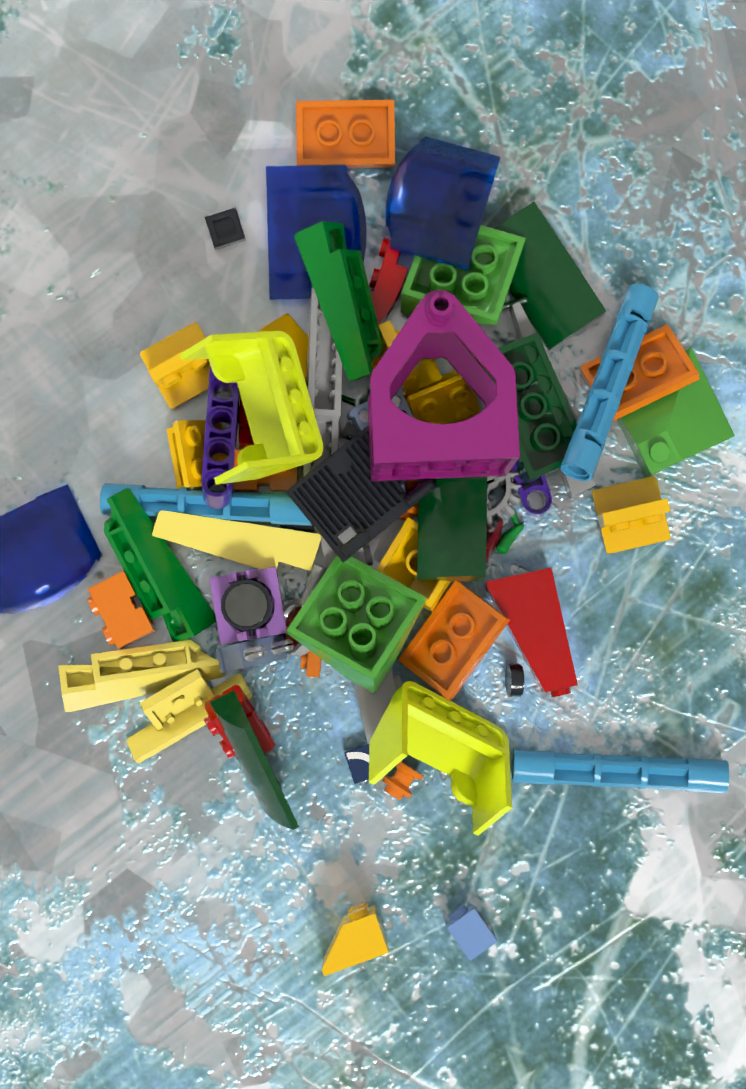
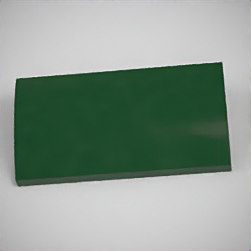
(547, 275)
(542, 409)
(453, 531)
(253, 759)

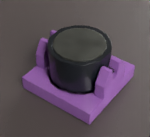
(246, 605)

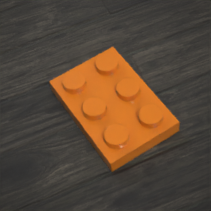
(346, 133)
(657, 371)
(453, 640)

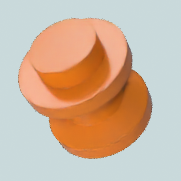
(399, 783)

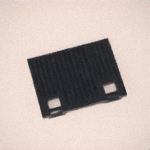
(342, 496)

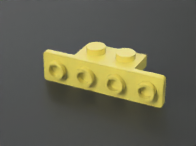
(177, 712)

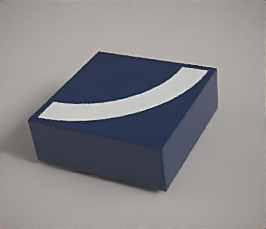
(358, 763)

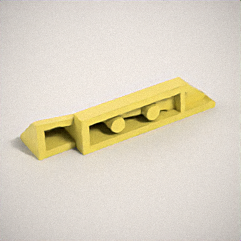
(239, 541)
(132, 673)

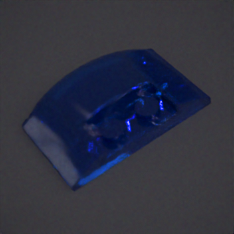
(301, 199)
(439, 201)
(44, 551)

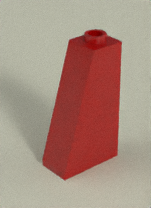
(537, 627)

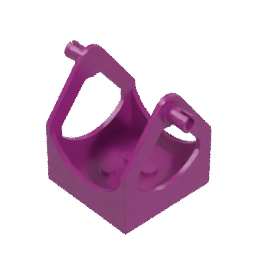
(422, 450)

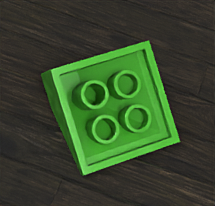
(481, 287)
(676, 425)
(357, 621)

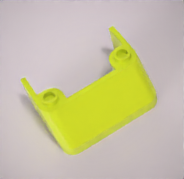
(272, 397)
(450, 741)

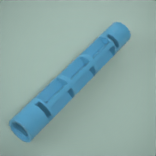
(609, 383)
(244, 506)
(620, 771)

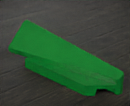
(343, 295)
(154, 570)

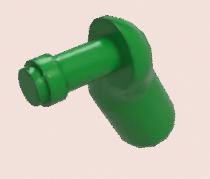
(510, 535)

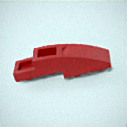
(387, 281)

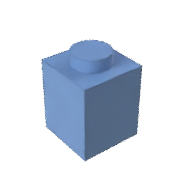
(470, 931)

